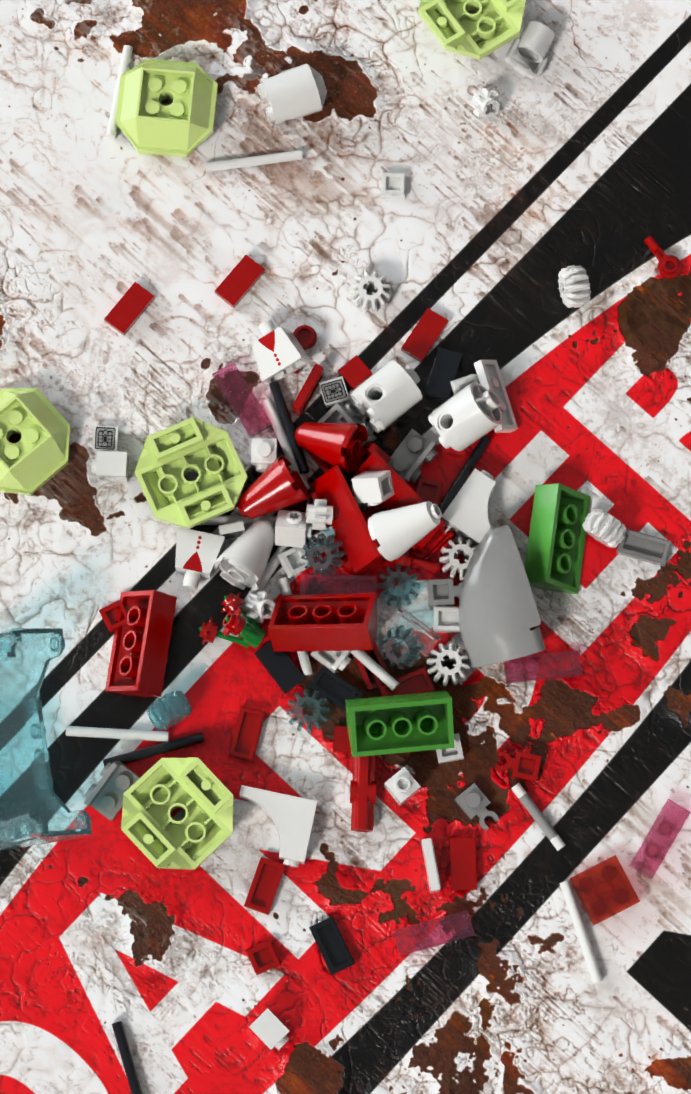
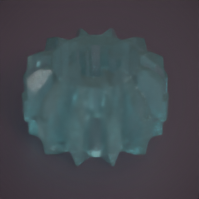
(317, 547)
(401, 578)
(397, 655)
(169, 710)
(305, 719)

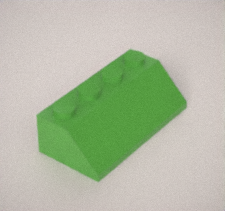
(556, 538)
(400, 723)

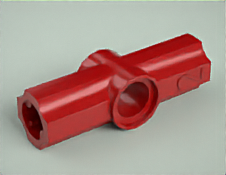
(363, 794)

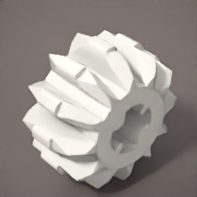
(574, 286)
(361, 288)
(604, 528)
(450, 554)
(444, 672)

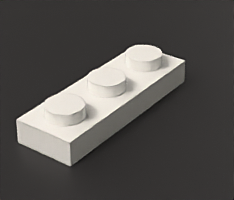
(490, 378)

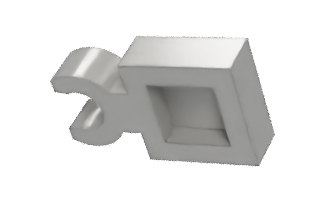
(442, 592)
(474, 804)

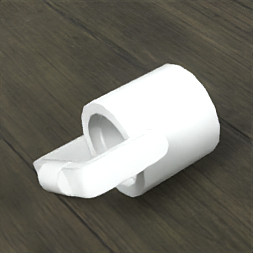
(532, 46)

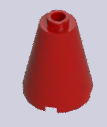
(334, 443)
(273, 490)

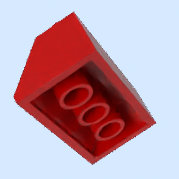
(403, 497)
(347, 523)
(324, 622)
(142, 645)

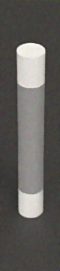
(538, 816)

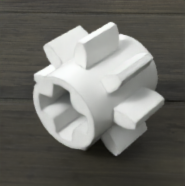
(485, 103)
(319, 514)
(260, 606)

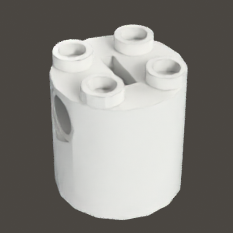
(293, 93)
(387, 395)
(466, 416)

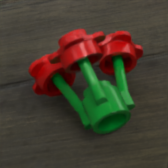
(235, 624)

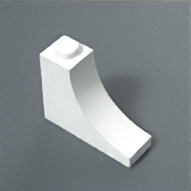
(469, 508)
(292, 819)

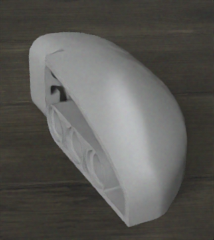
(497, 603)

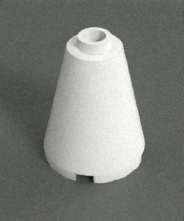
(403, 527)
(248, 556)

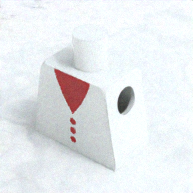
(278, 353)
(196, 555)

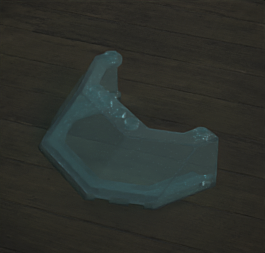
(28, 805)

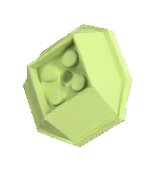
(473, 34)
(170, 128)
(42, 445)
(185, 449)
(174, 785)

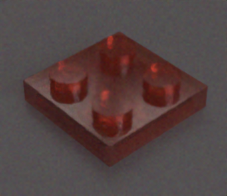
(604, 890)

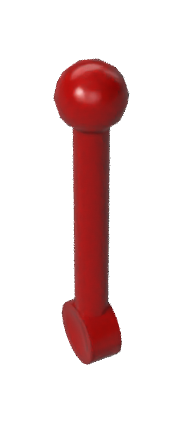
(450, 534)

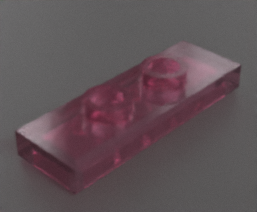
(242, 400)
(337, 584)
(543, 667)
(659, 838)
(433, 933)

